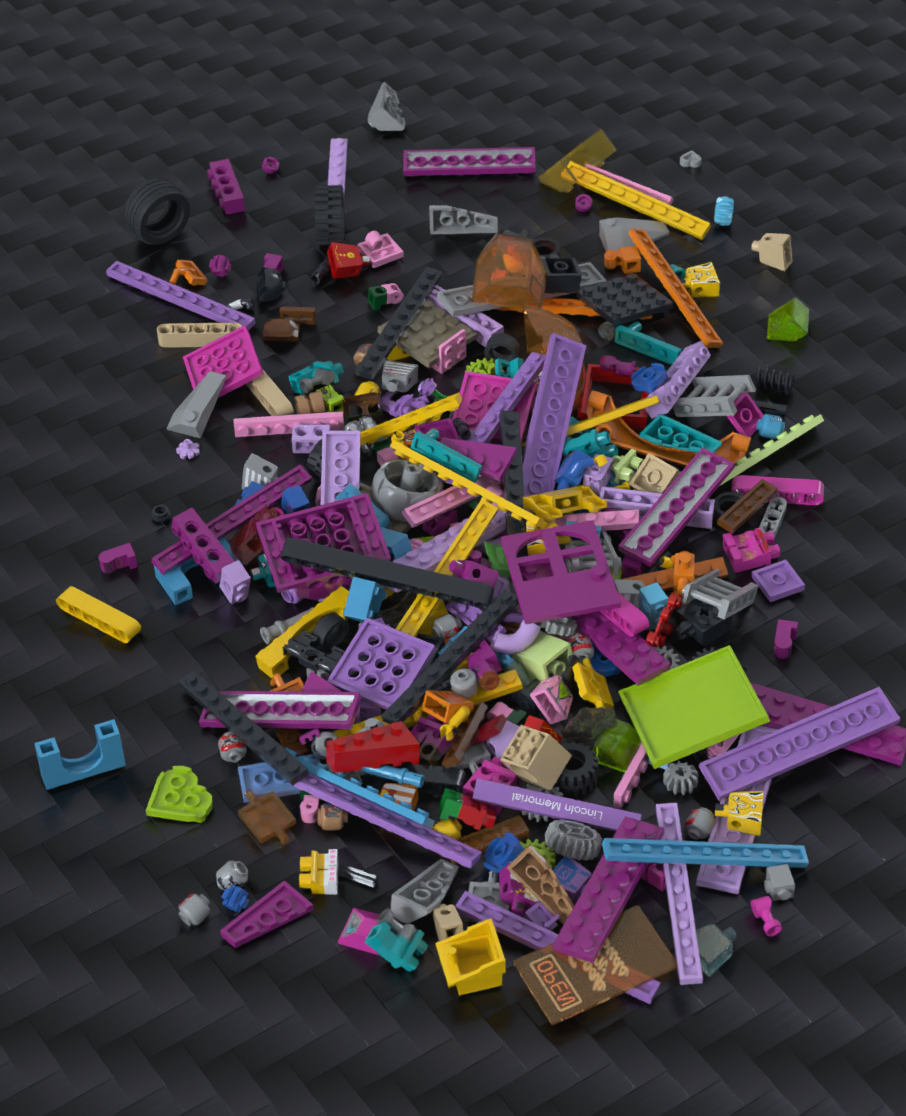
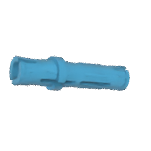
(402, 775)

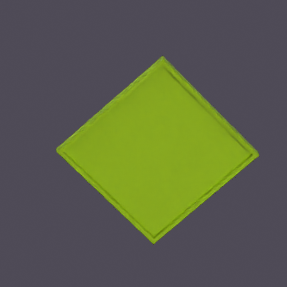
(693, 707)

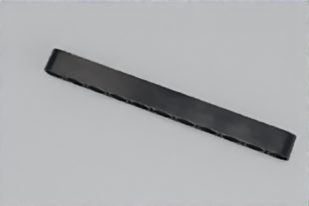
(387, 573)

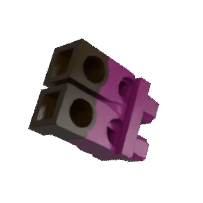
(429, 737)

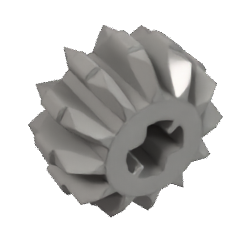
(681, 777)

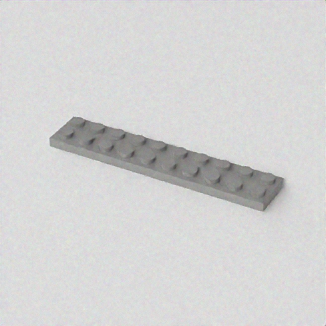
(459, 303)

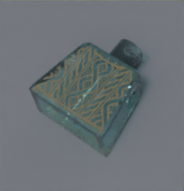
(714, 947)

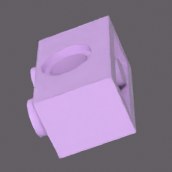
(235, 582)

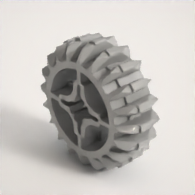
(573, 840)

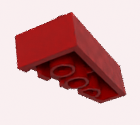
(373, 748)

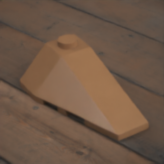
(541, 881)

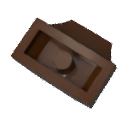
(281, 330)

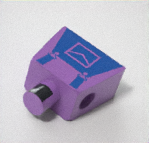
(572, 877)

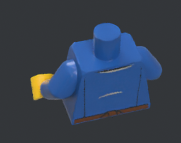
(574, 468)

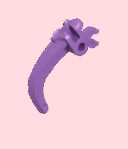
(403, 405)

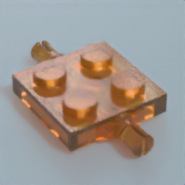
(266, 817)

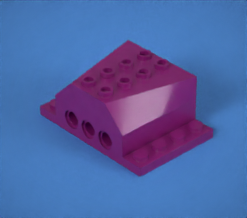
(341, 524)

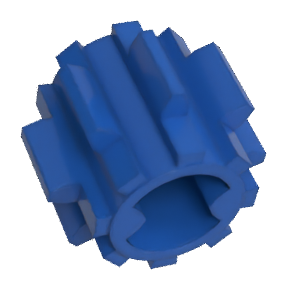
(235, 898)

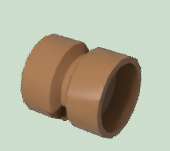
(311, 404)

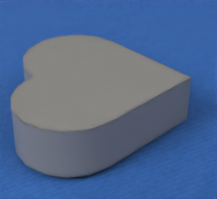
(690, 159)

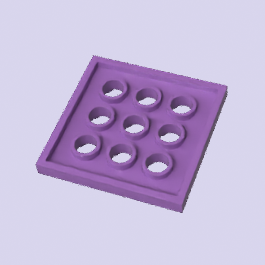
(377, 653)

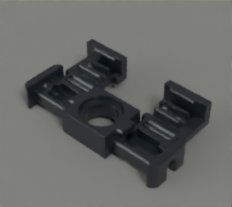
(302, 644)

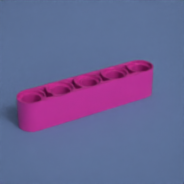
(792, 490)
(627, 617)

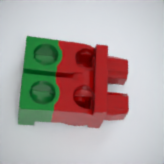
(466, 809)

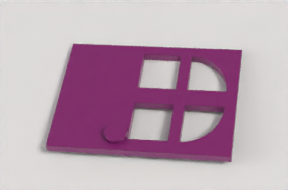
(564, 592)

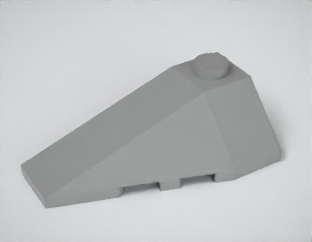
(385, 111)
(196, 409)
(423, 892)

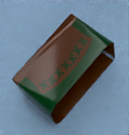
(358, 400)

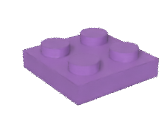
(778, 580)

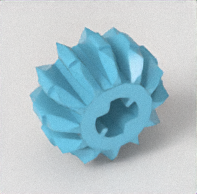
(723, 210)

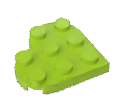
(179, 796)

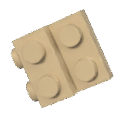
(653, 475)

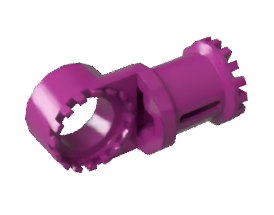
(612, 364)

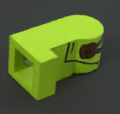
(331, 399)

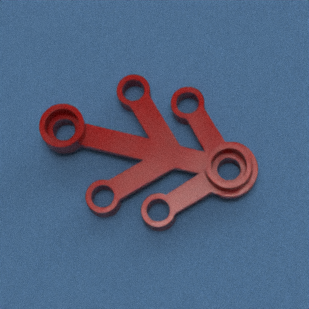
(654, 638)

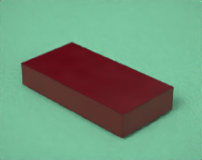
(489, 730)

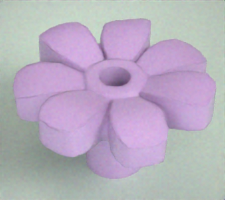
(188, 449)

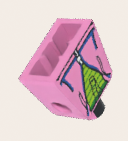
(553, 699)

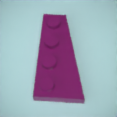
(493, 458)
(268, 913)

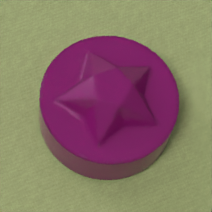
(270, 165)
(583, 202)

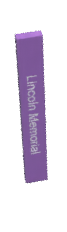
(550, 805)

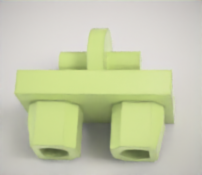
(624, 464)

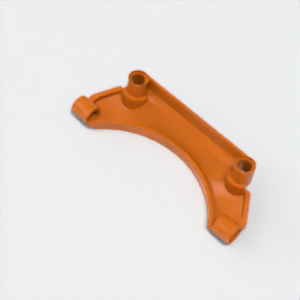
(733, 446)

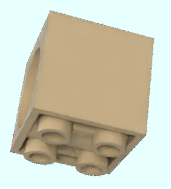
(535, 757)

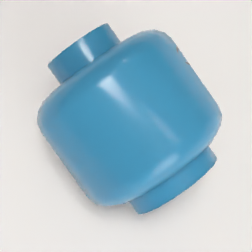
(770, 426)

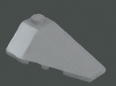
(454, 220)
(615, 231)

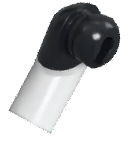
(248, 302)

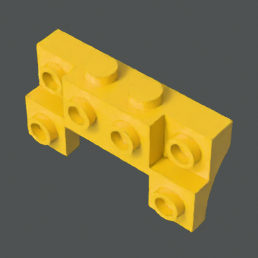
(563, 501)

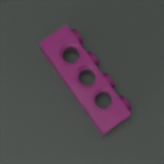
(226, 186)
(191, 522)

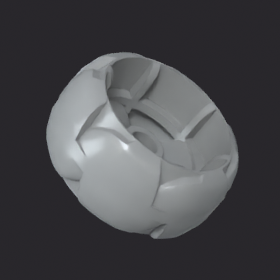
(401, 485)

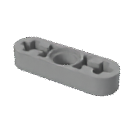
(771, 512)

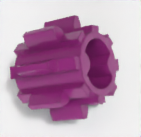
(220, 265)

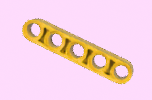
(98, 614)

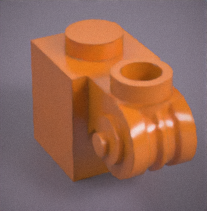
(626, 257)

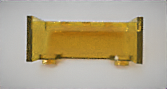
(590, 152)

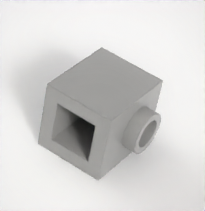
(779, 882)

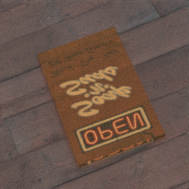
(571, 985)

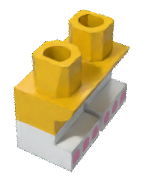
(323, 873)

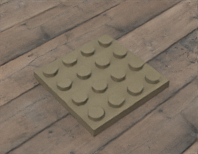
(428, 331)

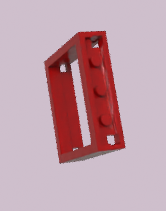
(594, 373)

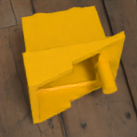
(473, 958)

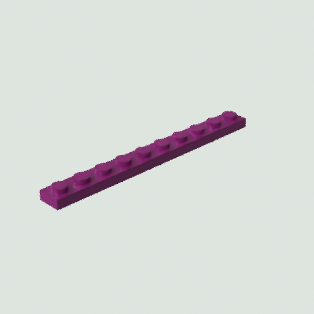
(235, 517)

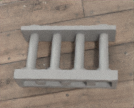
(713, 406)
(587, 561)
(719, 593)

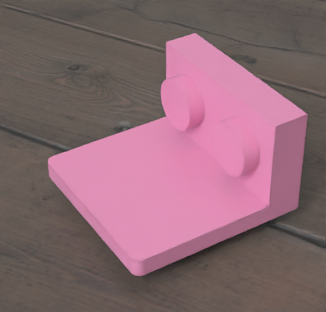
(451, 352)

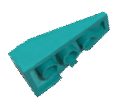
(675, 435)

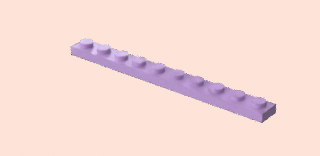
(680, 901)

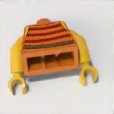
(446, 707)

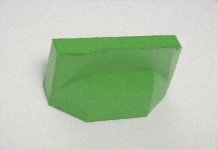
(497, 559)

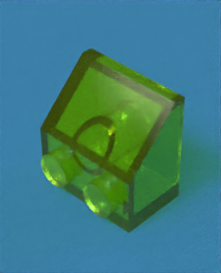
(788, 321)
(617, 746)

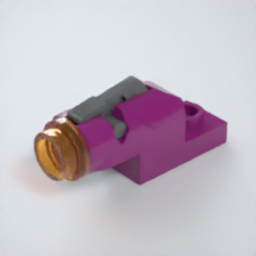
(485, 666)

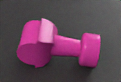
(762, 908)

